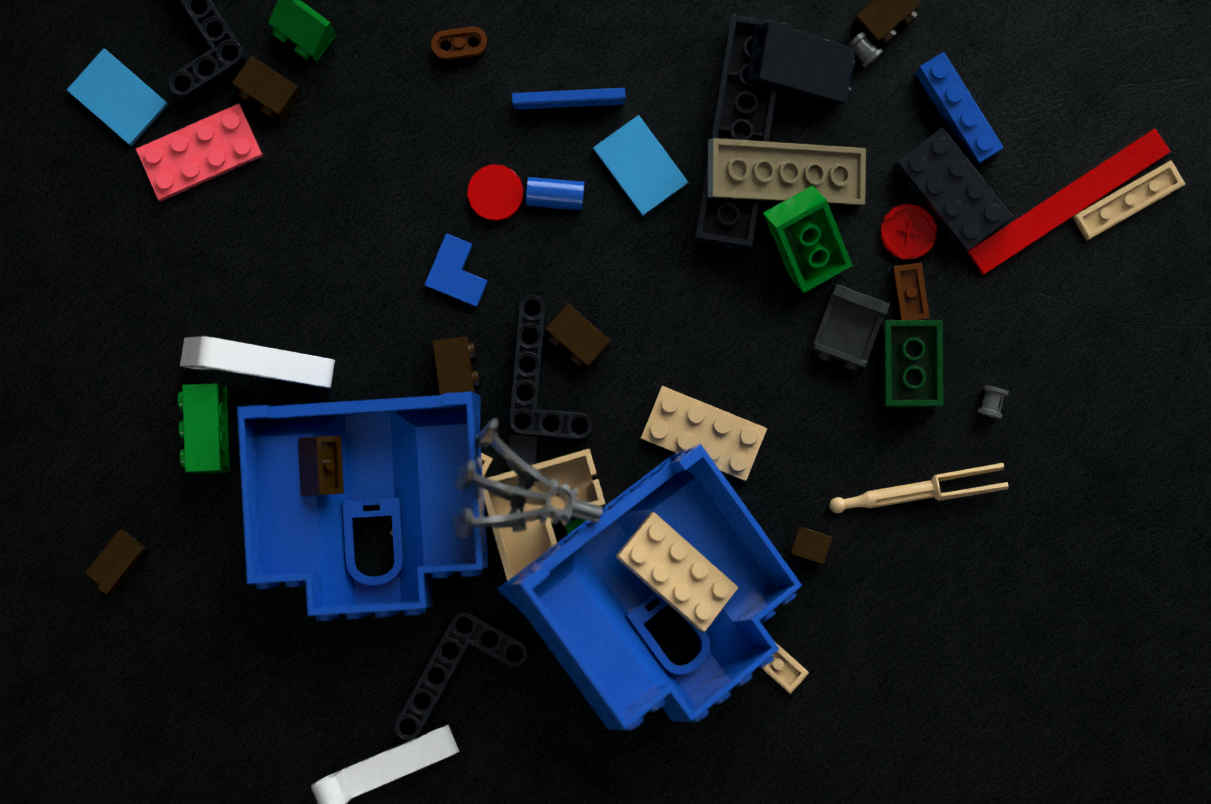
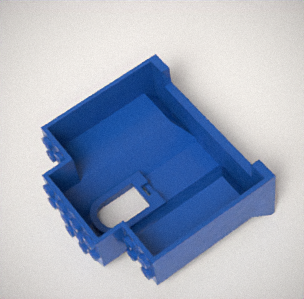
(392, 457)
(595, 606)

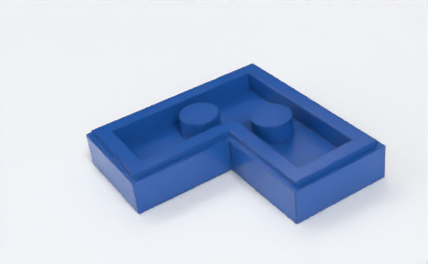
(448, 273)

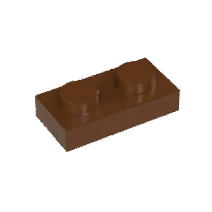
(911, 292)

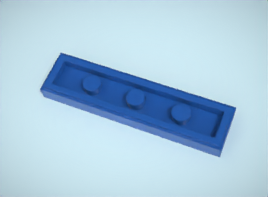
(568, 98)

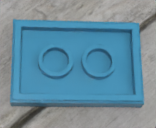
(117, 97)
(640, 165)

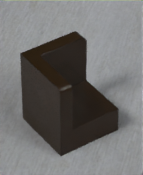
(811, 545)

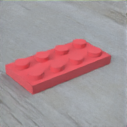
(199, 152)

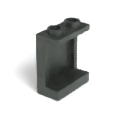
(849, 328)

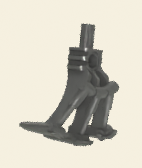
(518, 494)

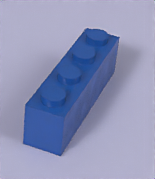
(959, 109)

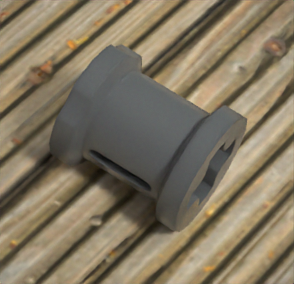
(865, 49)
(992, 401)

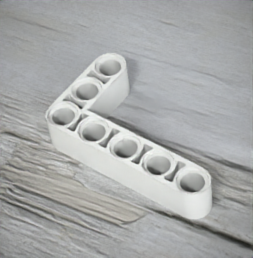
(255, 360)
(385, 767)

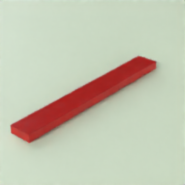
(1068, 201)

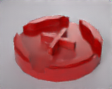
(495, 192)
(908, 232)

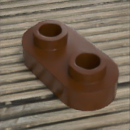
(459, 42)

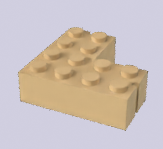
(523, 547)

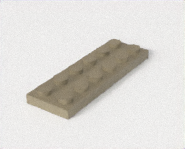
(784, 169)

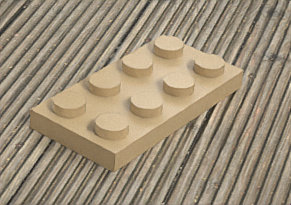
(684, 422)
(677, 572)

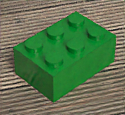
(808, 239)
(204, 428)

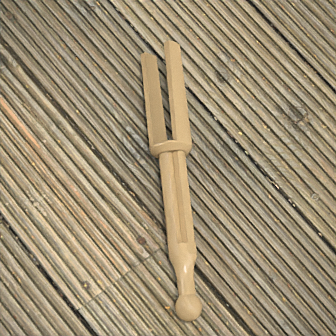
(918, 491)

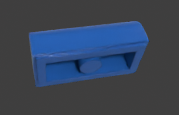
(555, 193)

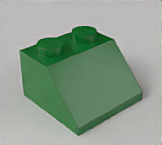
(302, 27)

